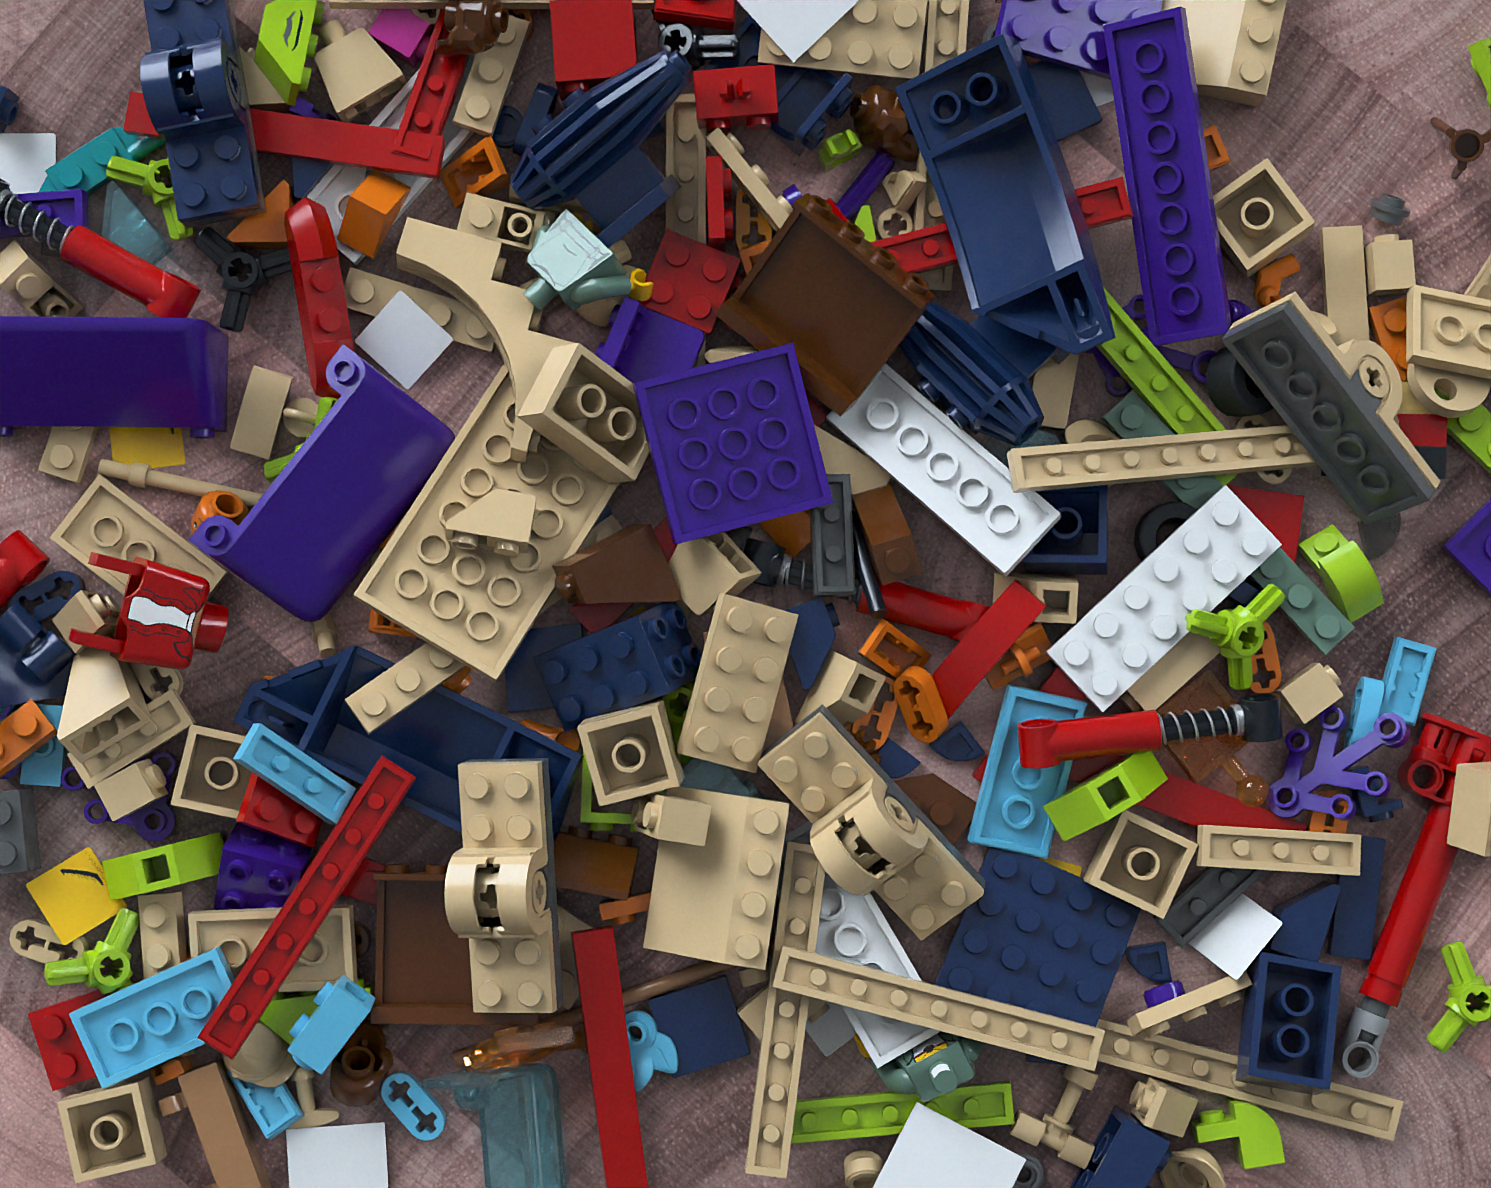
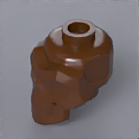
(472, 26)
(883, 123)
(360, 1066)

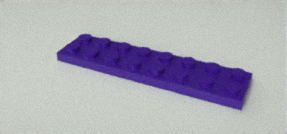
(1167, 177)

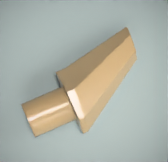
(325, 635)

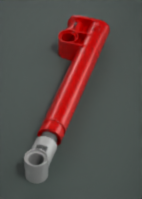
(1439, 751)

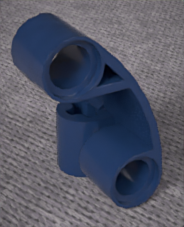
(32, 659)

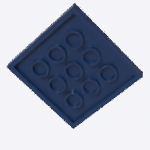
(1038, 939)

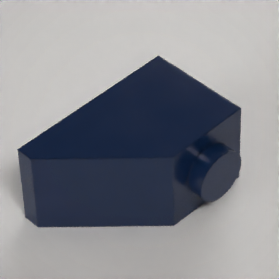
(812, 638)
(1305, 921)

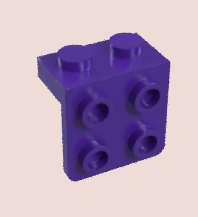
(648, 343)
(258, 869)

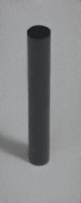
(866, 573)

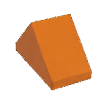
(475, 172)
(372, 212)
(267, 228)
(892, 650)

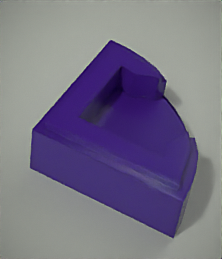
(305, 108)

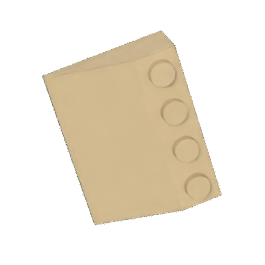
(1233, 45)
(721, 895)

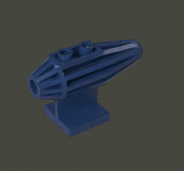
(596, 150)
(979, 372)

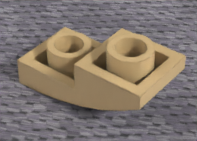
(261, 412)

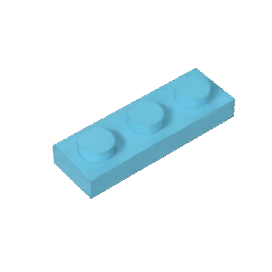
(294, 773)

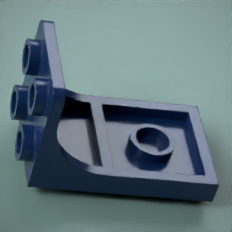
(804, 96)
(620, 665)

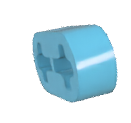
(1364, 709)
(405, 1111)

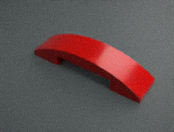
(985, 645)

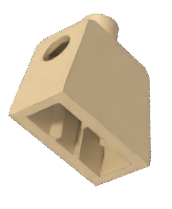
(356, 70)
(708, 568)

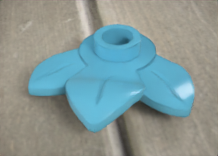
(650, 1051)

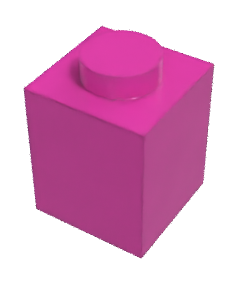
(402, 34)

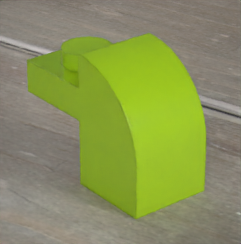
(1345, 572)
(1252, 1129)

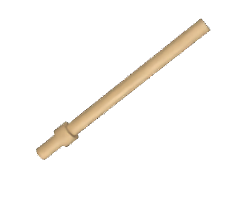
(142, 475)

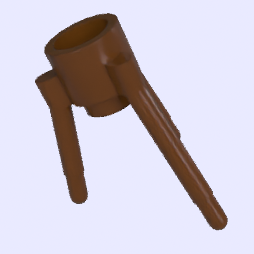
(1464, 144)

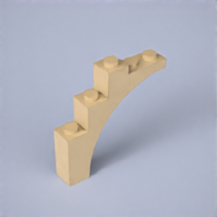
(473, 274)

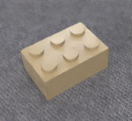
(588, 413)

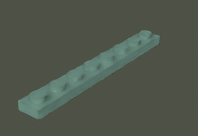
(1303, 602)

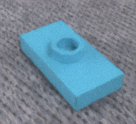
(1406, 678)
(49, 761)
(270, 1106)

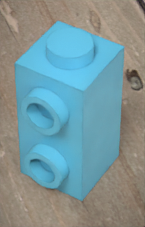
(330, 1025)

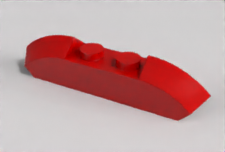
(317, 289)

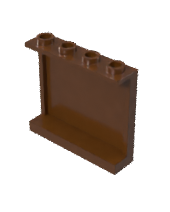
(830, 298)
(420, 960)

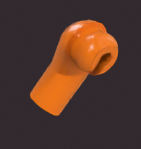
(1270, 277)

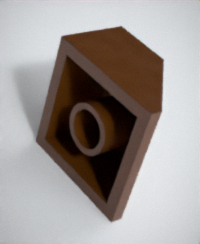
(595, 863)

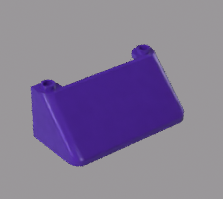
(113, 373)
(334, 494)

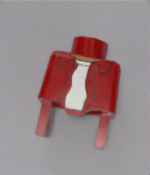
(159, 616)

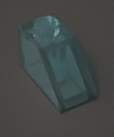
(130, 227)

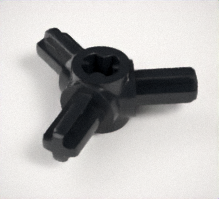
(696, 45)
(229, 262)

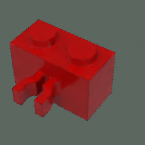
(736, 97)

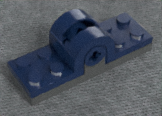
(202, 109)

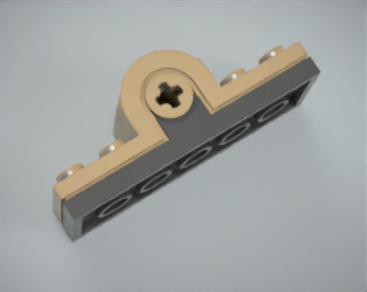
(1336, 405)
(868, 827)
(505, 886)

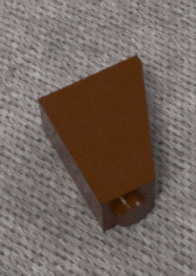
(886, 535)
(618, 570)

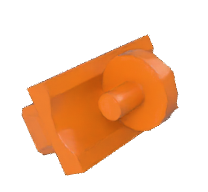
(1021, 657)

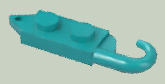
(88, 164)

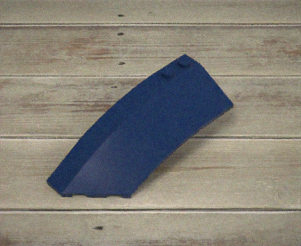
(1008, 196)
(424, 739)

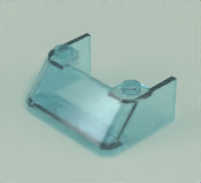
(516, 1122)

